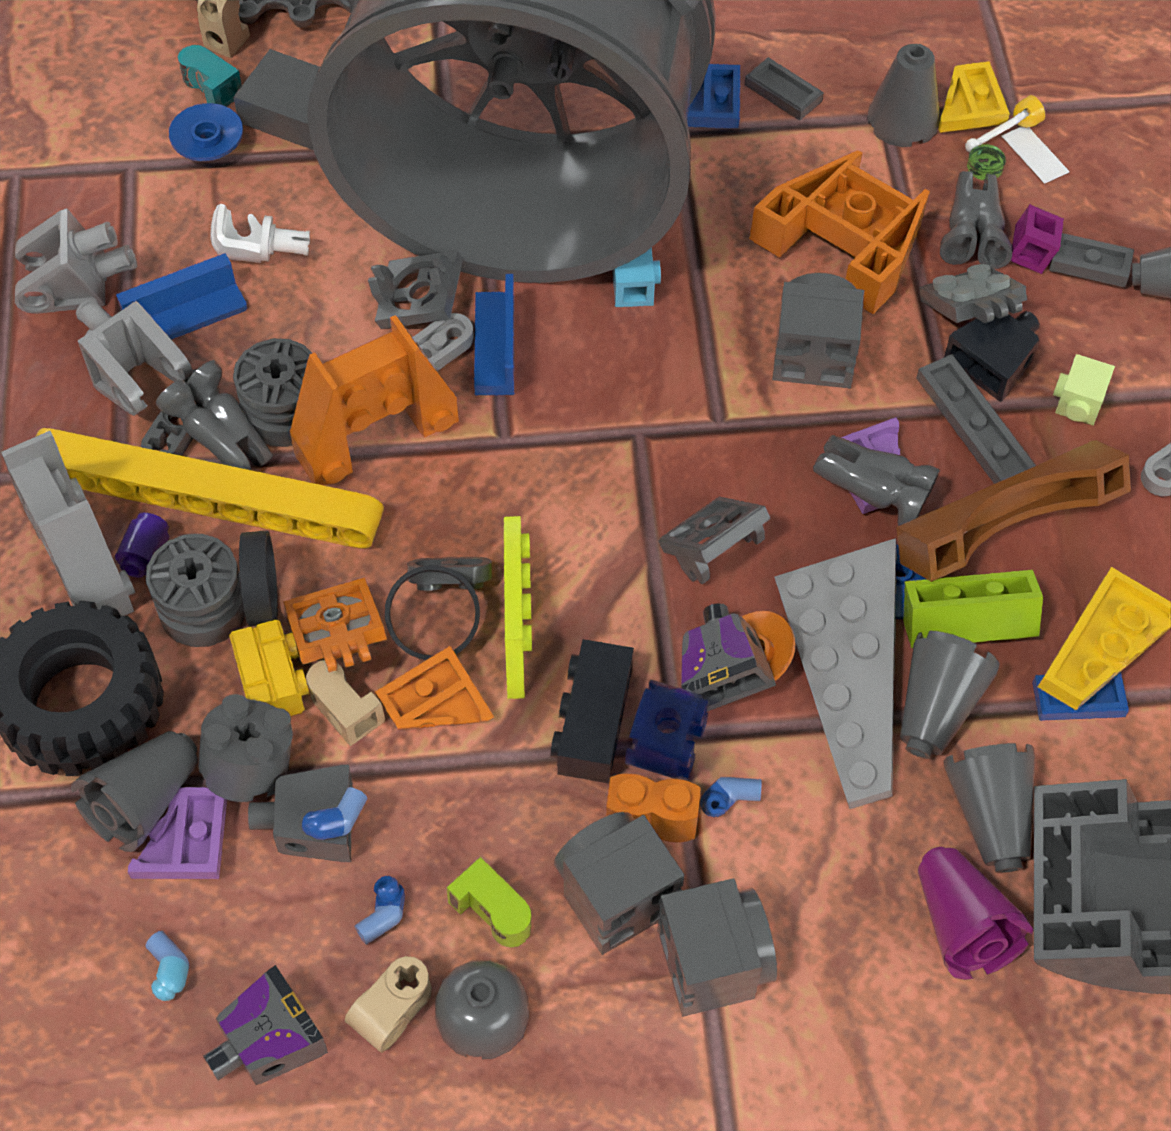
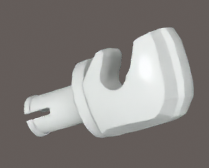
(259, 243)

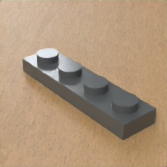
(973, 419)

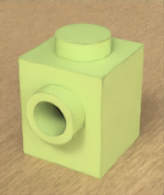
(1083, 389)

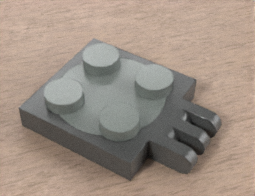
(976, 293)

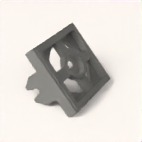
(435, 306)
(685, 538)

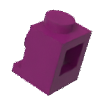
(1036, 238)

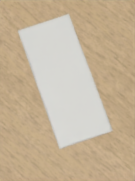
(1035, 154)

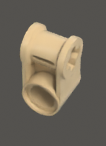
(386, 1008)

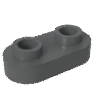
(474, 569)

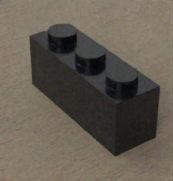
(593, 711)

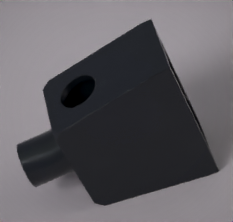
(996, 351)

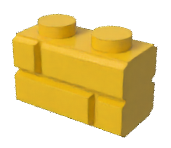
(267, 668)

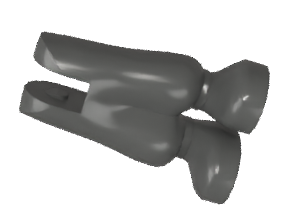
(979, 212)
(219, 423)
(877, 476)

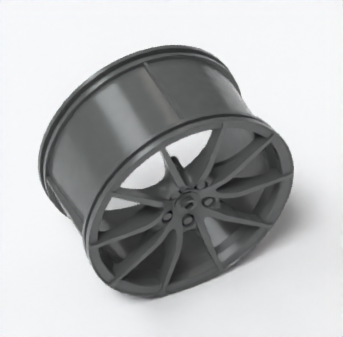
(501, 193)

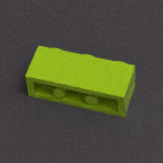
(975, 606)

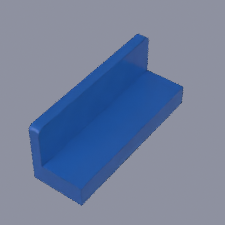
(189, 297)
(494, 341)

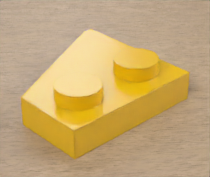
(973, 99)

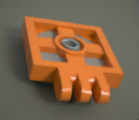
(335, 623)

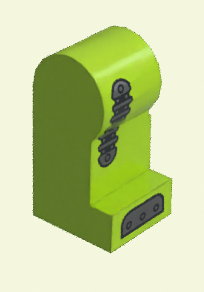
(493, 901)

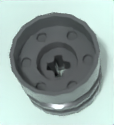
(269, 386)
(196, 589)

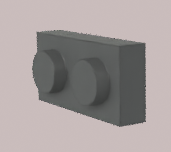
(1093, 260)

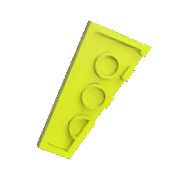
(517, 605)

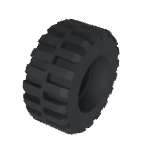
(103, 728)

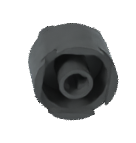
(244, 748)

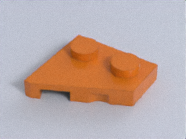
(434, 695)

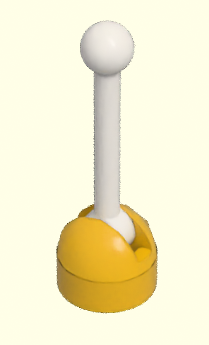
(1026, 114)

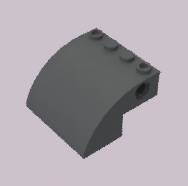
(1103, 885)

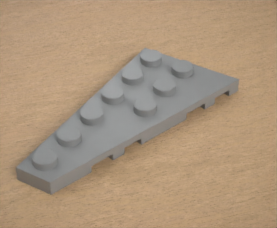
(847, 648)

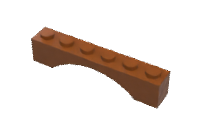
(950, 535)

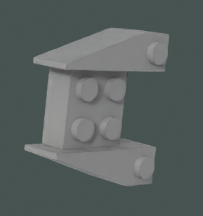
(66, 525)

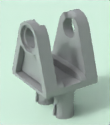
(72, 264)
(120, 344)

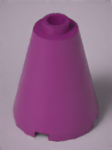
(970, 915)

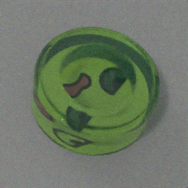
(985, 160)

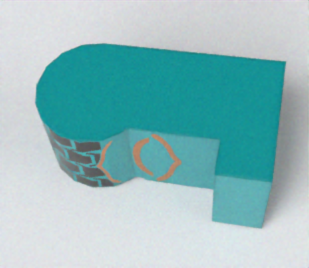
(210, 74)

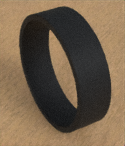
(430, 568)
(258, 577)

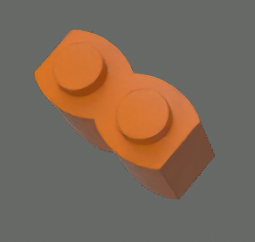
(667, 804)

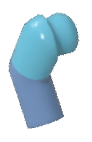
(172, 968)

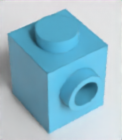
(636, 281)

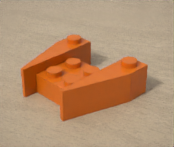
(850, 212)
(361, 389)

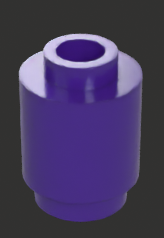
(140, 542)

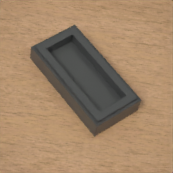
(784, 88)

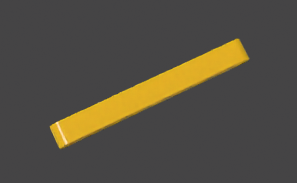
(219, 490)

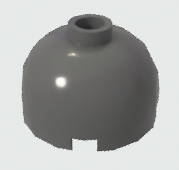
(482, 1009)

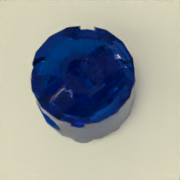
(663, 709)

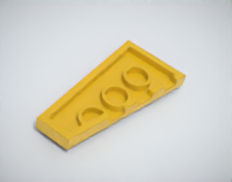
(1109, 635)

